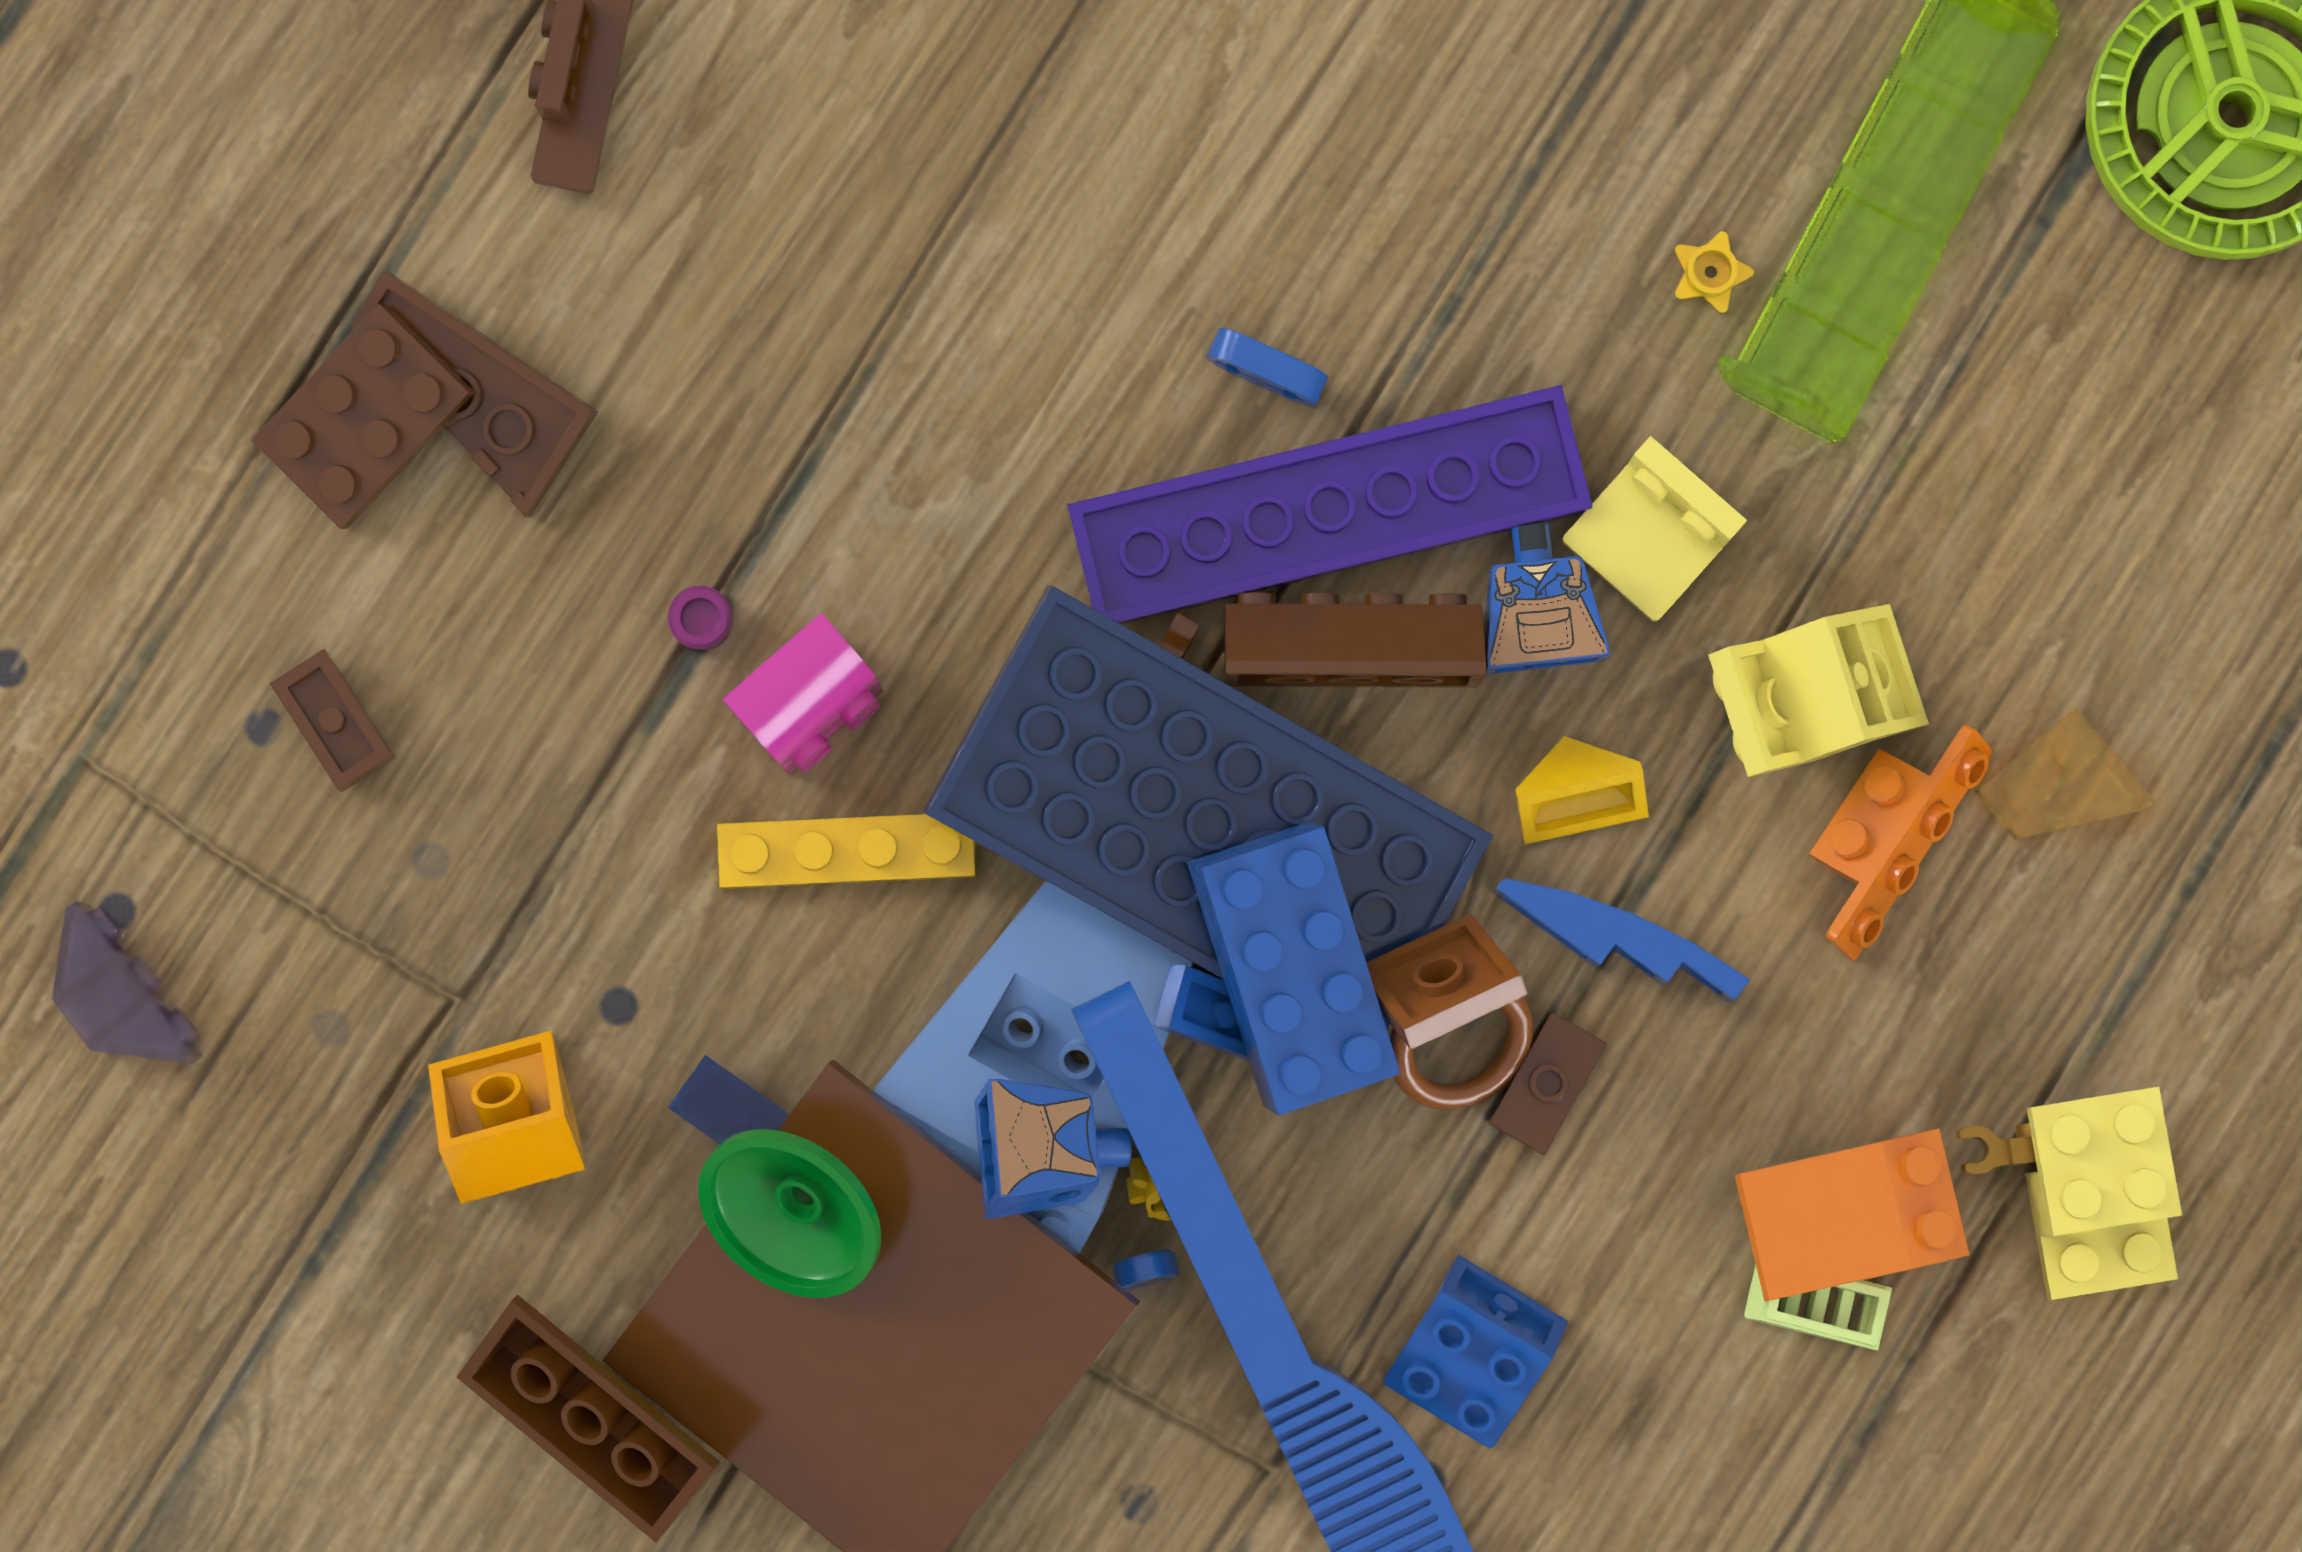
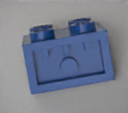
(1476, 1352)

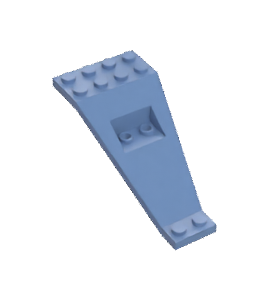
(1038, 971)

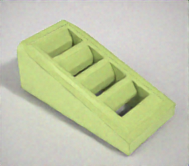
(1869, 1325)

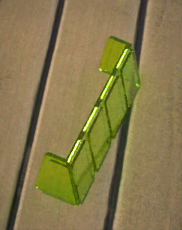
(1891, 210)

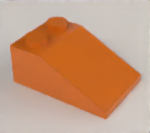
(1852, 1215)

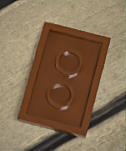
(363, 416)

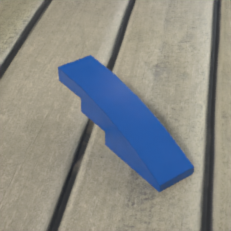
(1597, 928)

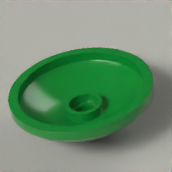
(789, 1213)

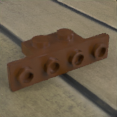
(576, 88)

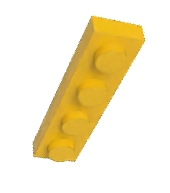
(841, 851)

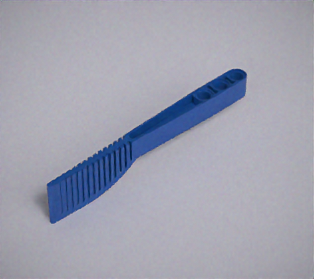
(1344, 1447)

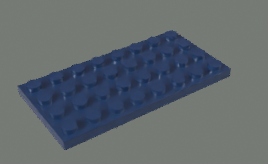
(1126, 763)

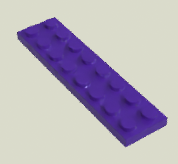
(1330, 506)

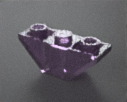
(115, 998)

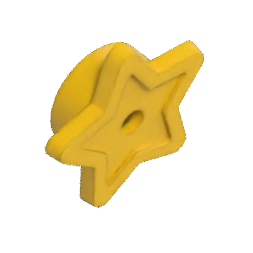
(1716, 255)

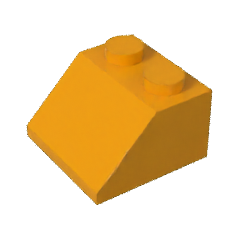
(505, 1117)

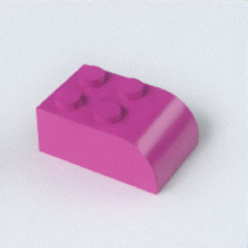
(806, 696)

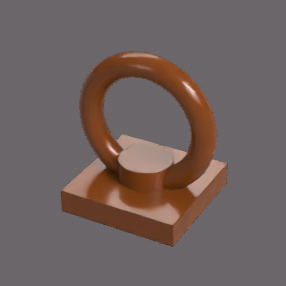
(1444, 985)

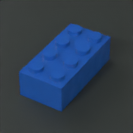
(1293, 968)

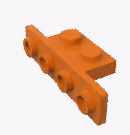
(1889, 828)

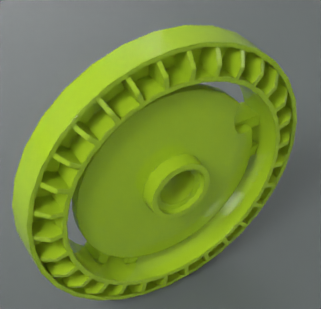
(2197, 150)

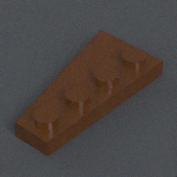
(516, 420)

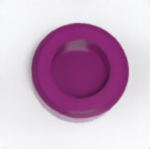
(700, 618)

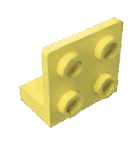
(1653, 530)

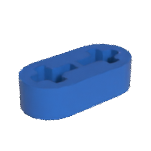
(1267, 367)

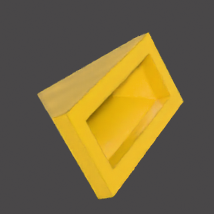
(1579, 791)

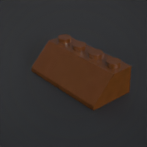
(1354, 643)
(588, 1419)

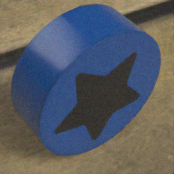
(1146, 1269)

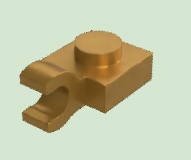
(1996, 1150)

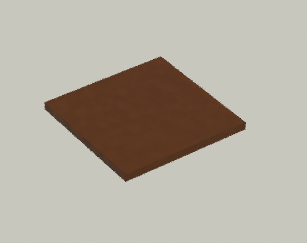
(912, 1390)

